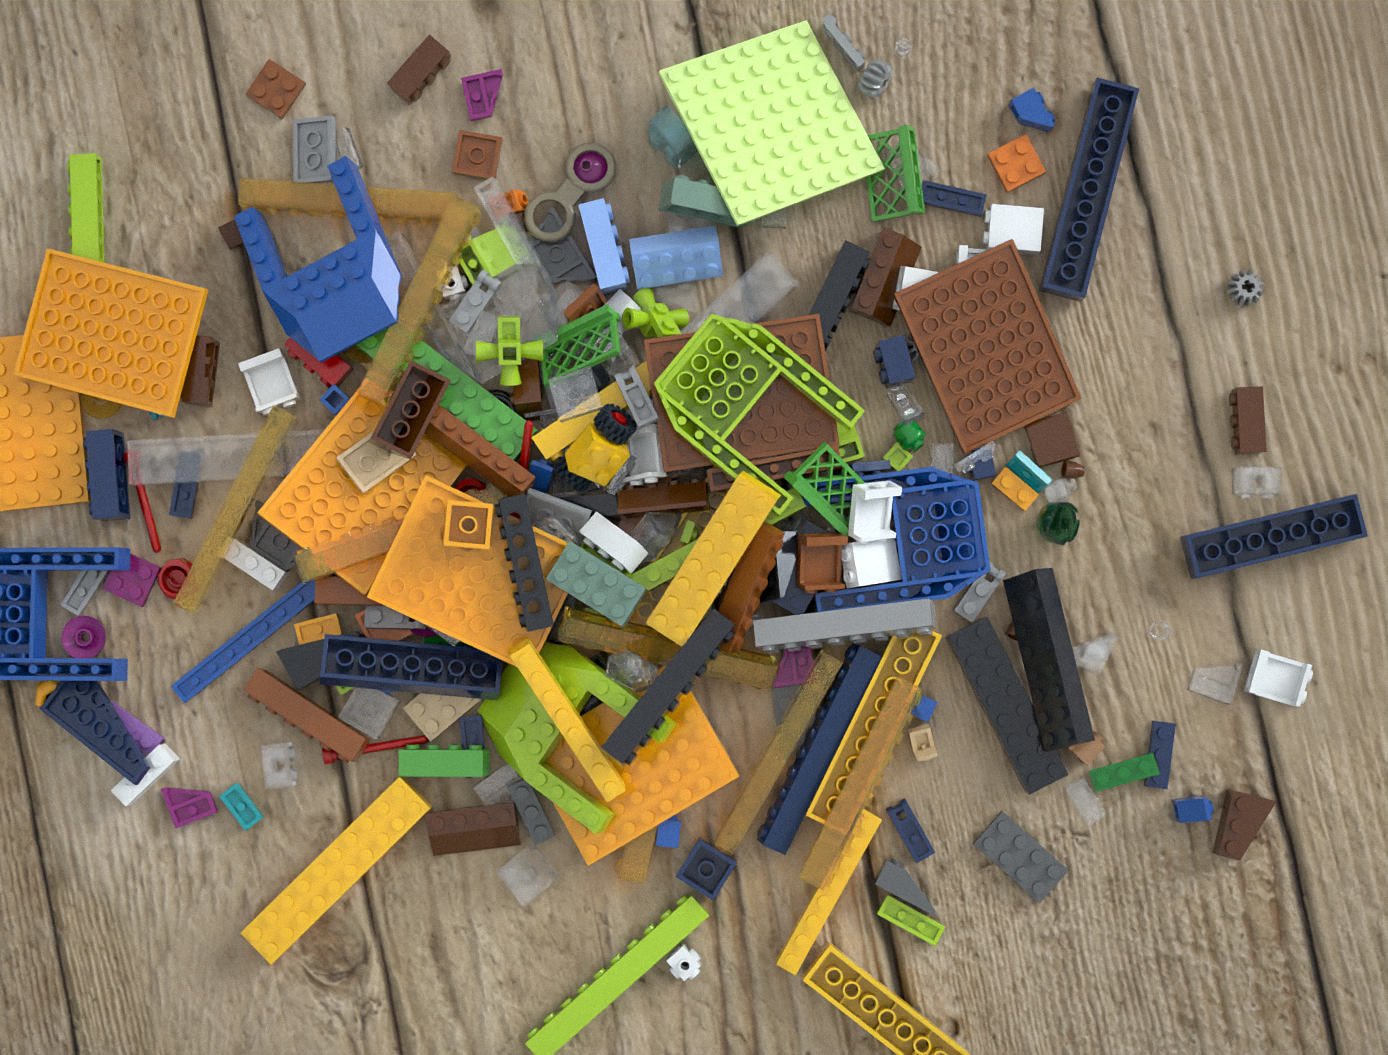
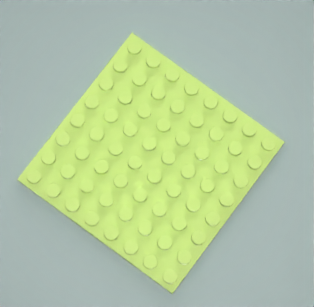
(771, 122)

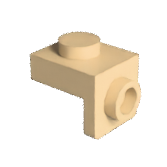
(922, 743)

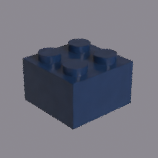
(894, 362)
(706, 868)

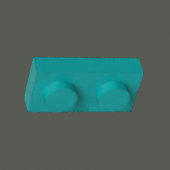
(1028, 472)
(241, 806)

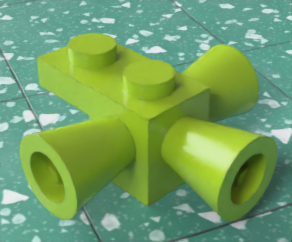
(655, 318)
(509, 350)

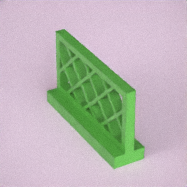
(911, 175)
(576, 332)
(815, 497)

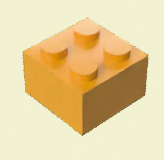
(467, 524)

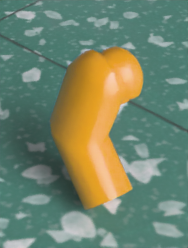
(43, 690)

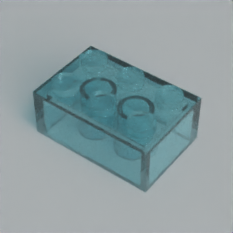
(671, 137)

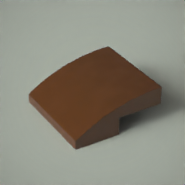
(1052, 440)

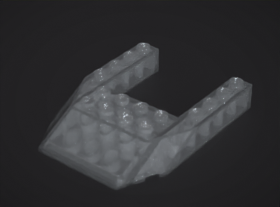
(523, 292)

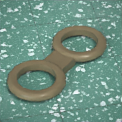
(570, 192)

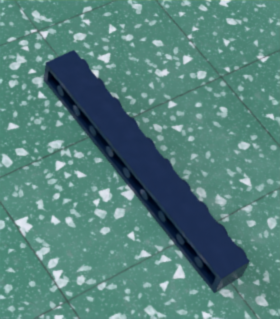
(818, 748)

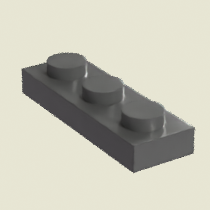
(531, 811)

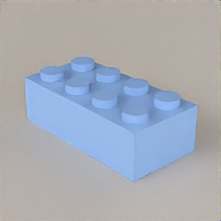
(603, 248)
(676, 257)

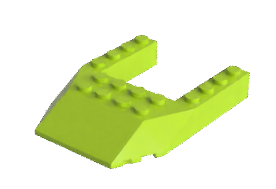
(723, 377)
(528, 735)

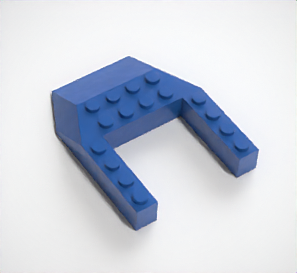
(340, 295)
(936, 539)
(25, 613)

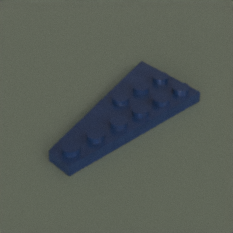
(92, 719)

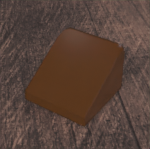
(231, 234)

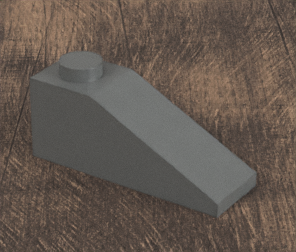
(900, 883)

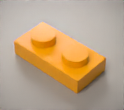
(1014, 489)
(317, 628)

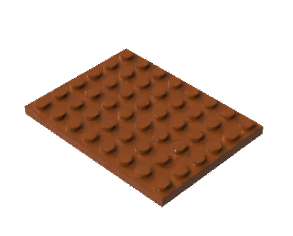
(987, 346)
(777, 423)

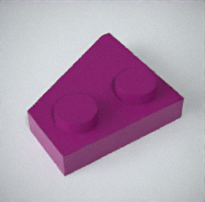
(481, 93)
(794, 667)
(188, 805)

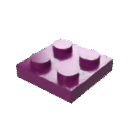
(133, 584)

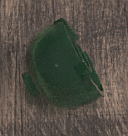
(1058, 522)

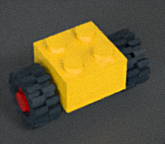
(598, 450)

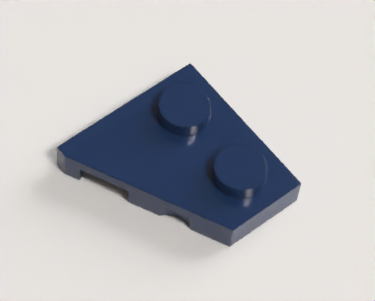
(874, 467)

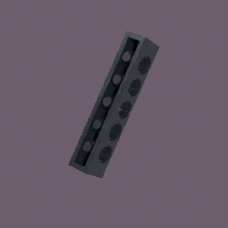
(542, 617)

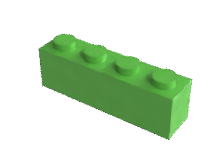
(444, 762)

